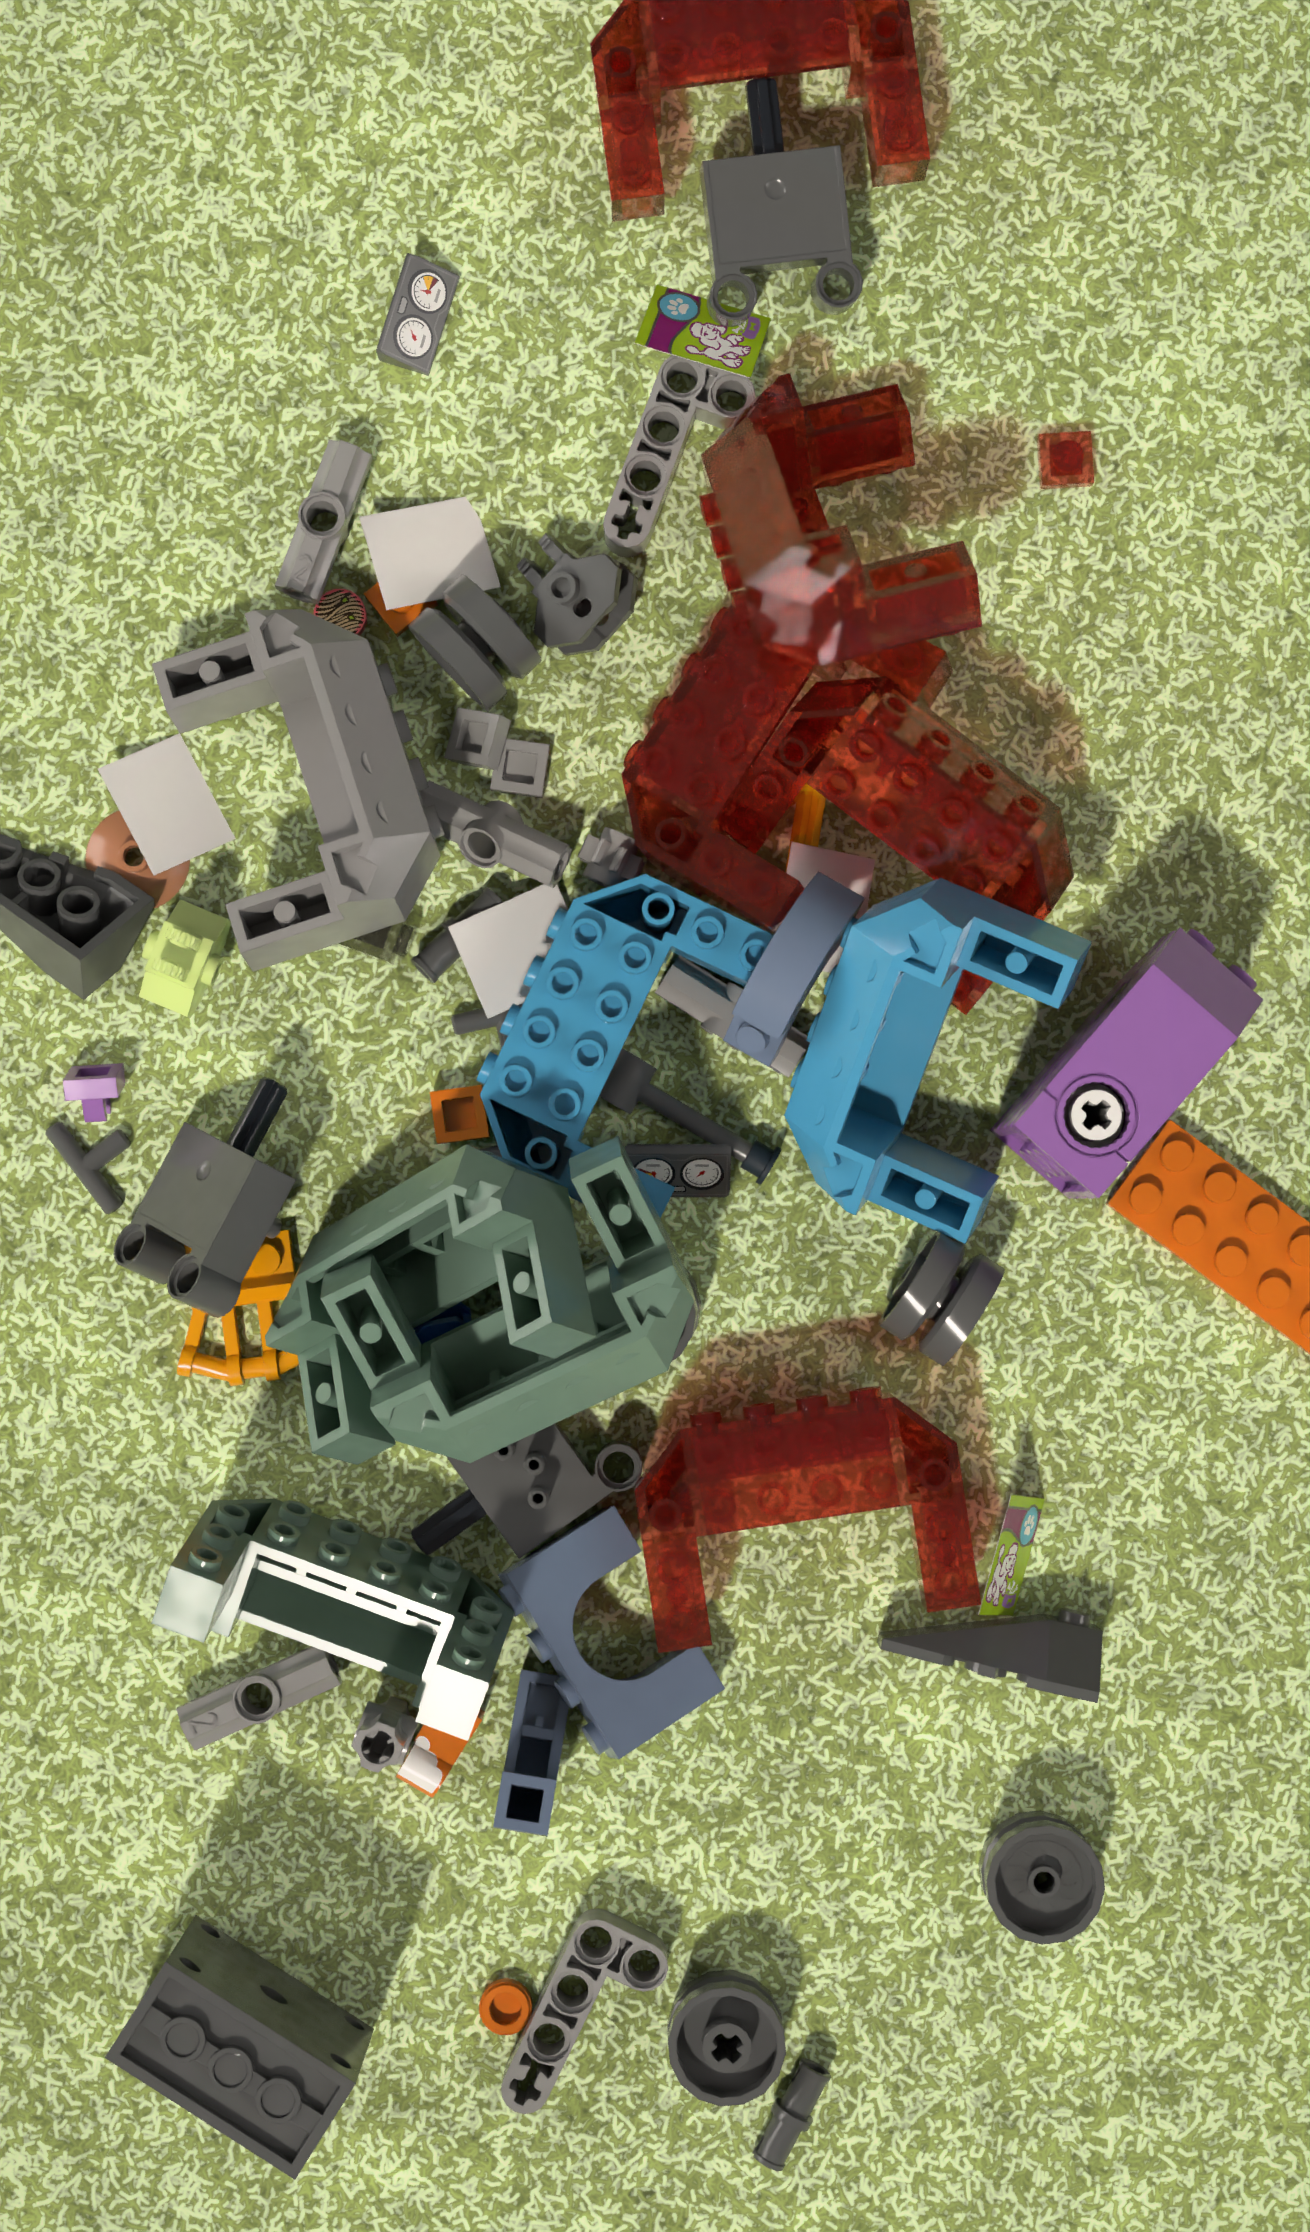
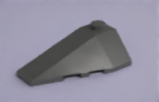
(69, 917)
(1043, 1649)

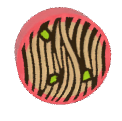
(343, 609)

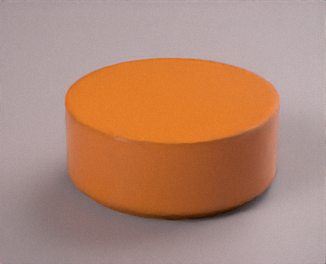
(505, 2006)

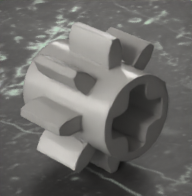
(610, 858)

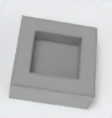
(477, 738)
(521, 769)

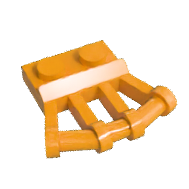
(264, 1282)

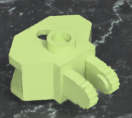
(184, 958)

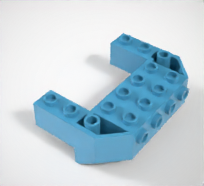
(585, 1007)
(881, 1032)

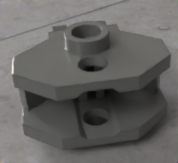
(577, 597)

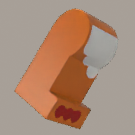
(432, 1758)

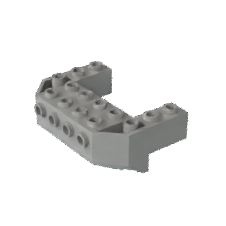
(353, 766)

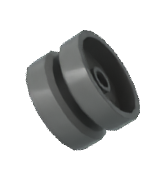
(482, 636)
(947, 1300)
(1032, 1845)
(734, 2068)

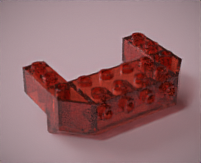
(711, 42)
(790, 571)
(708, 743)
(914, 789)
(798, 1468)

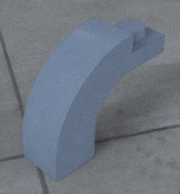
(791, 967)
(532, 1756)

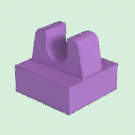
(94, 1088)

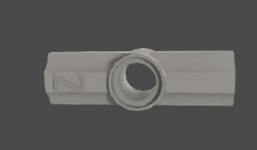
(334, 492)
(497, 835)
(712, 1004)
(230, 1710)
(384, 1734)

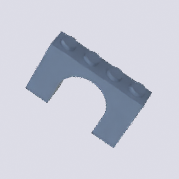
(546, 1593)

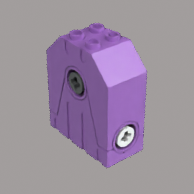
(1129, 1065)

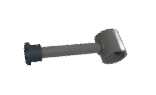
(631, 1083)

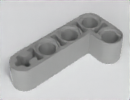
(662, 457)
(571, 2011)

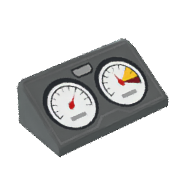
(417, 315)
(690, 1168)

